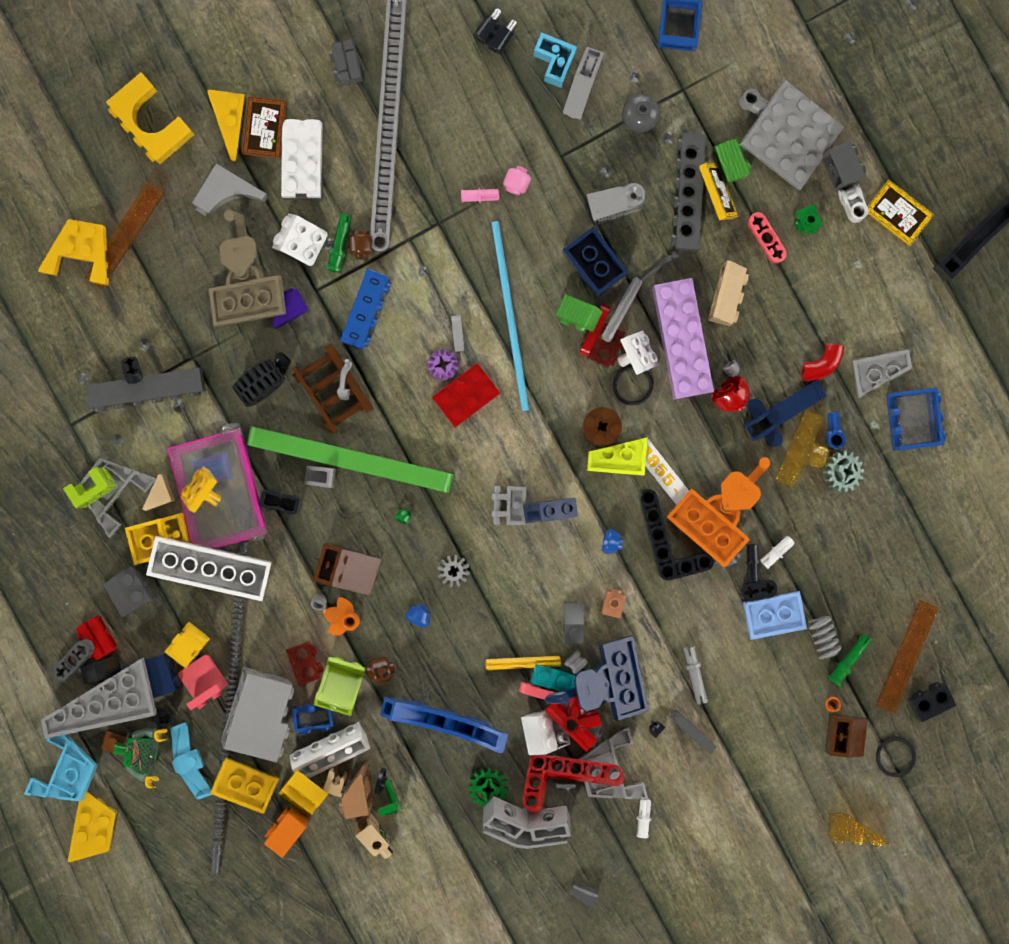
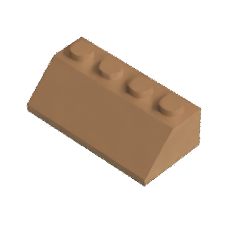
(358, 795)

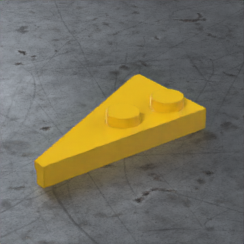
(229, 114)

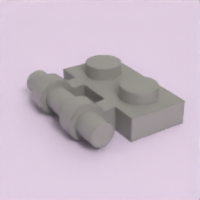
(515, 499)

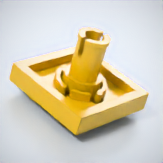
(200, 490)

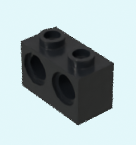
(932, 706)

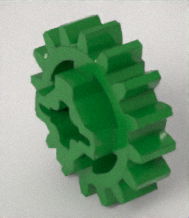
(481, 787)

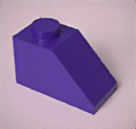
(294, 306)

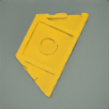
(92, 828)

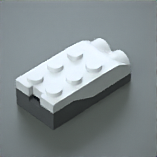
(302, 160)

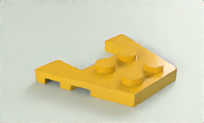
(79, 242)

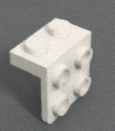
(300, 239)

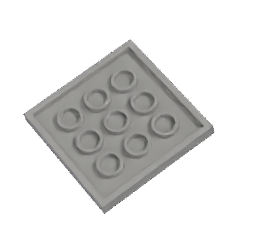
(791, 135)

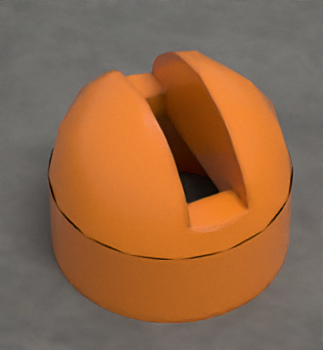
(836, 702)

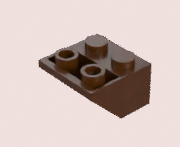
(846, 736)

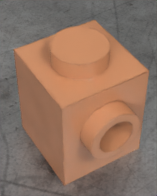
(613, 603)

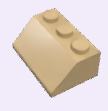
(728, 294)

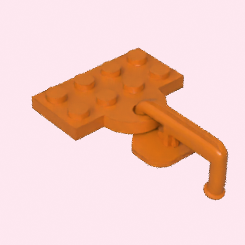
(710, 525)

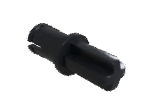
(753, 562)

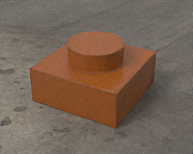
(110, 739)

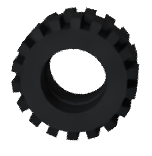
(258, 383)

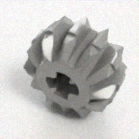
(447, 568)

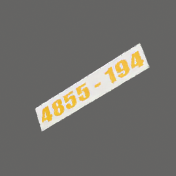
(664, 474)

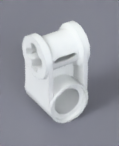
(852, 202)

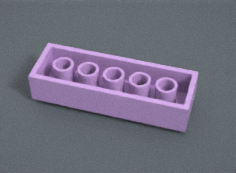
(682, 338)

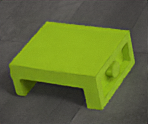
(340, 686)

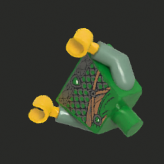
(141, 753)

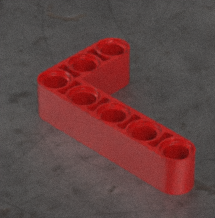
(566, 772)

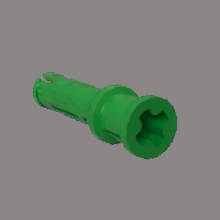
(337, 251)
(844, 668)

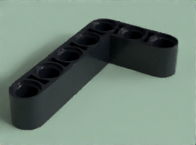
(663, 542)

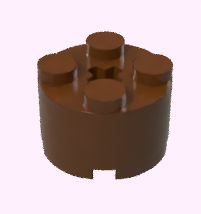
(612, 430)

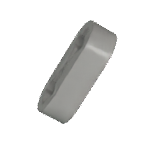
(457, 333)

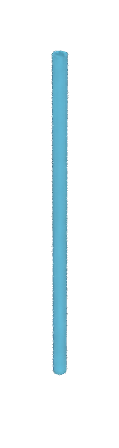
(510, 316)

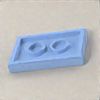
(775, 615)

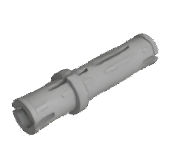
(695, 674)

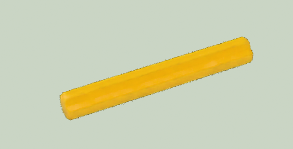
(525, 662)

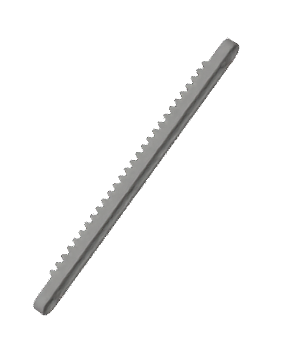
(388, 122)

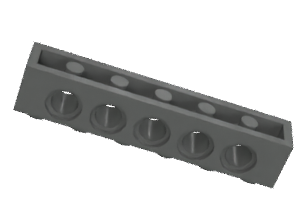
(695, 143)

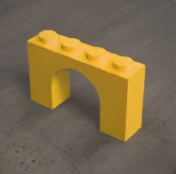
(126, 105)

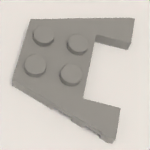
(122, 477)
(605, 754)

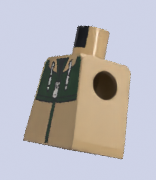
(373, 836)

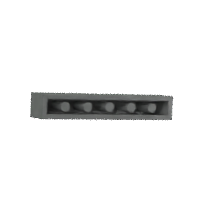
(150, 388)

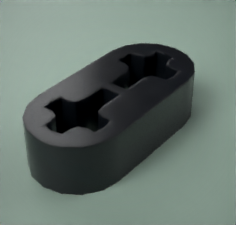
(131, 370)
(759, 594)

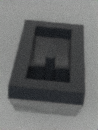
(100, 669)

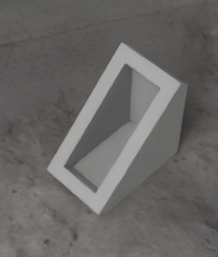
(320, 476)

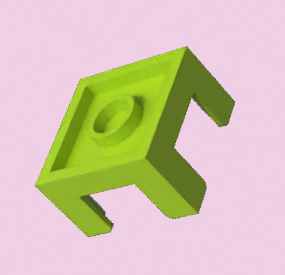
(103, 484)

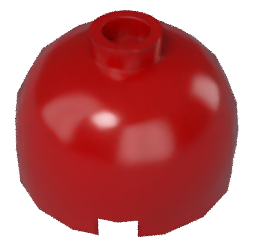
(732, 395)

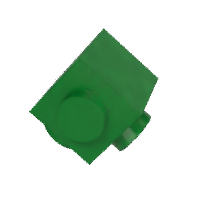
(807, 220)

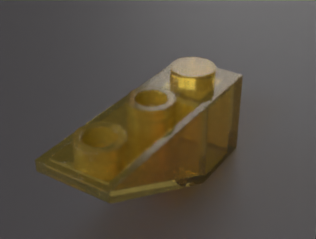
(847, 828)

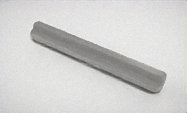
(621, 309)

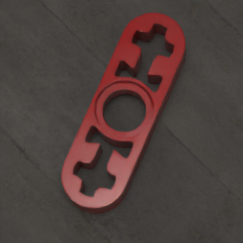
(591, 336)

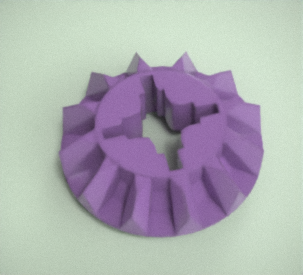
(439, 373)

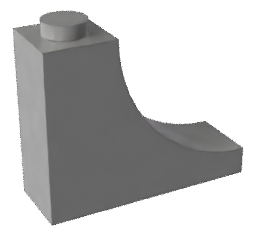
(583, 83)
(223, 187)

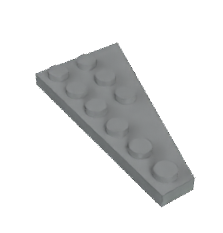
(114, 701)

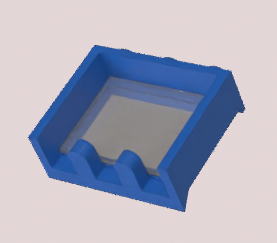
(915, 419)

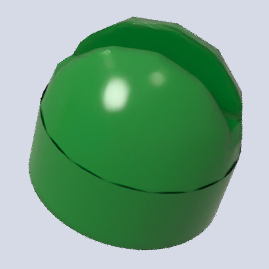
(403, 516)

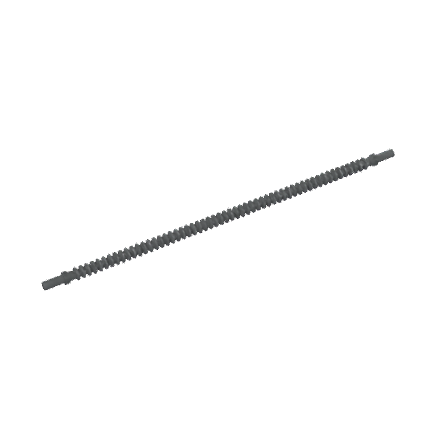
(217, 851)

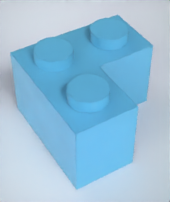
(558, 54)

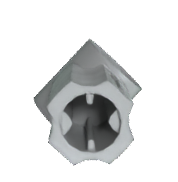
(758, 104)

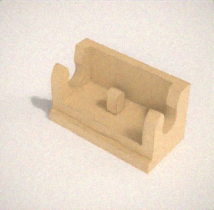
(334, 784)

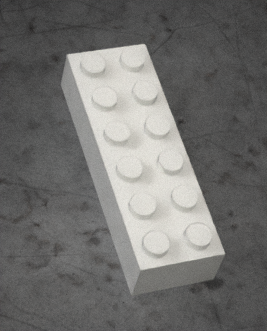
(208, 568)

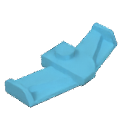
(188, 761)

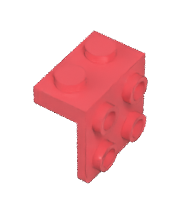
(202, 681)

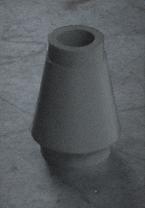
(585, 894)

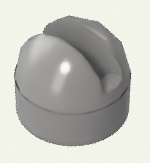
(732, 368)
(319, 602)

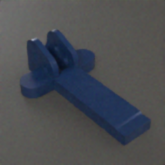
(782, 412)

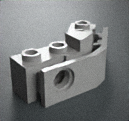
(525, 828)

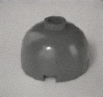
(641, 113)

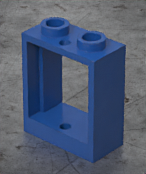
(676, 42)

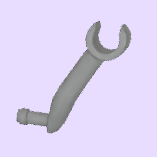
(343, 393)

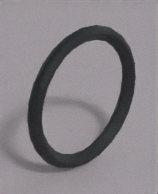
(632, 402)
(879, 751)

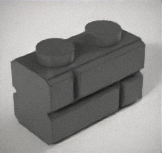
(346, 62)

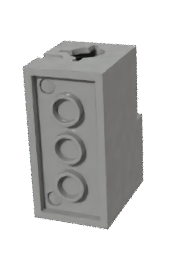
(258, 715)

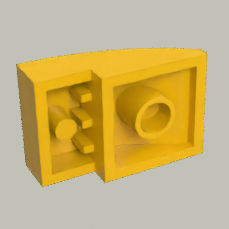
(142, 536)
(303, 793)

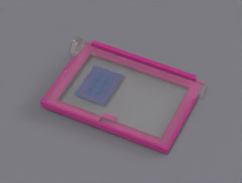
(238, 512)

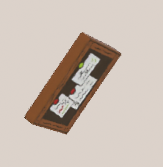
(264, 127)

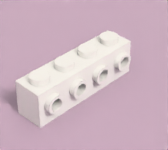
(330, 751)

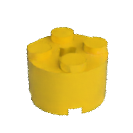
(187, 645)

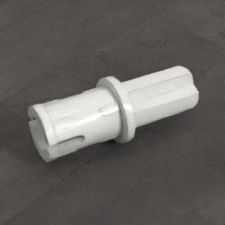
(777, 552)
(644, 819)

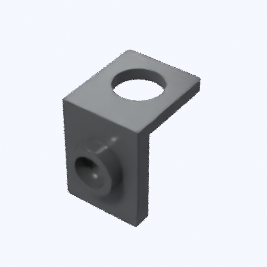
(563, 784)

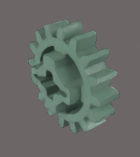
(845, 473)

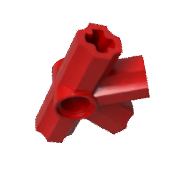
(583, 721)

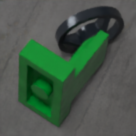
(381, 784)

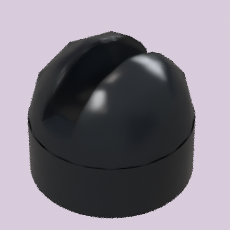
(281, 360)
(656, 728)

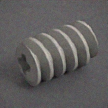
(825, 637)

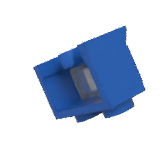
(312, 717)

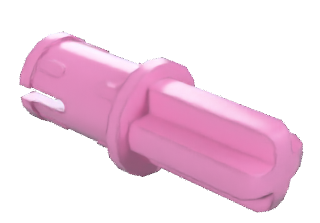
(480, 195)

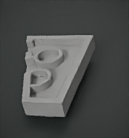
(877, 369)

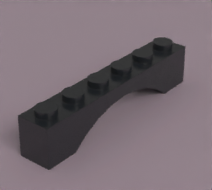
(971, 244)

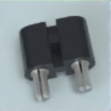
(493, 34)

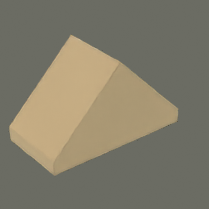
(159, 494)

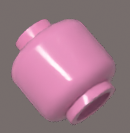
(517, 180)

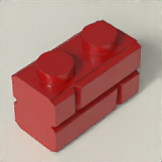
(100, 636)

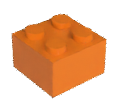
(285, 833)

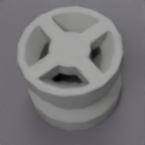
(575, 662)

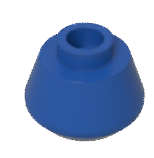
(611, 542)
(418, 615)

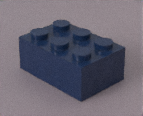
(595, 262)

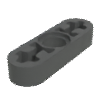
(80, 657)
(690, 729)

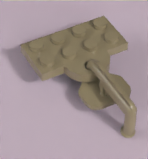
(249, 296)

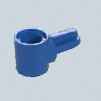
(834, 429)

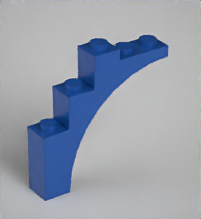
(445, 721)

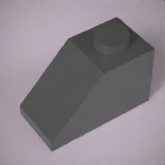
(573, 623)

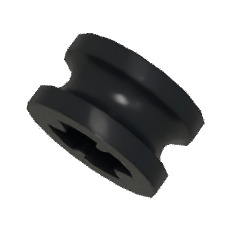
(165, 724)

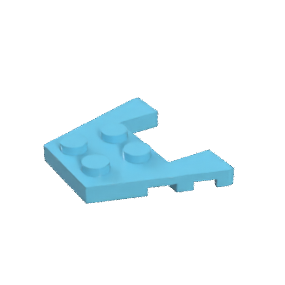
(71, 773)

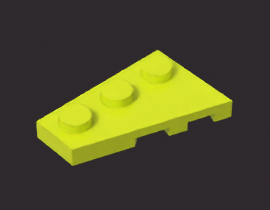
(620, 458)

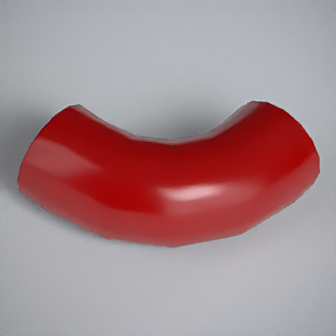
(825, 365)

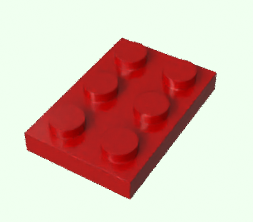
(466, 395)

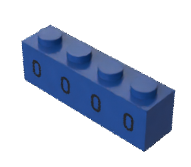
(365, 309)

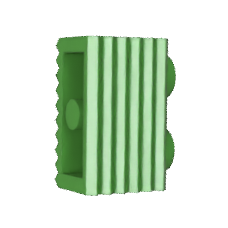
(731, 161)
(578, 313)

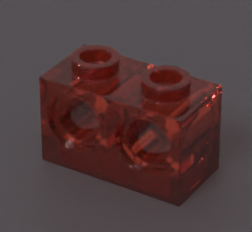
(611, 348)
(298, 664)

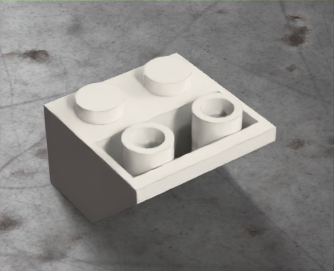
(543, 734)

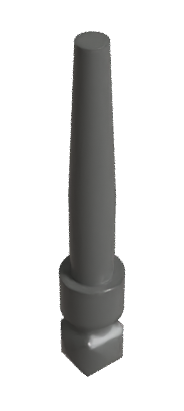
(667, 260)

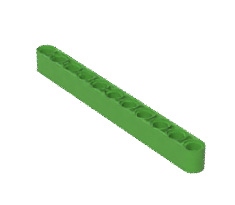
(350, 459)

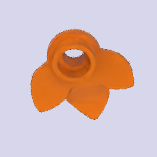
(338, 617)

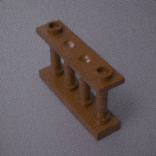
(330, 356)

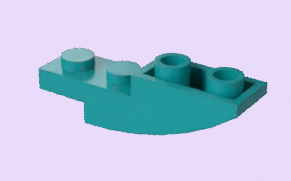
(553, 678)

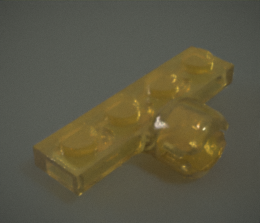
(803, 450)

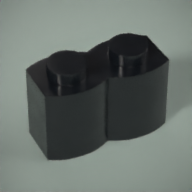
(275, 500)

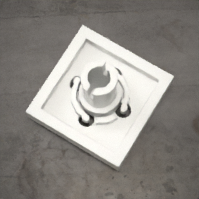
(638, 353)

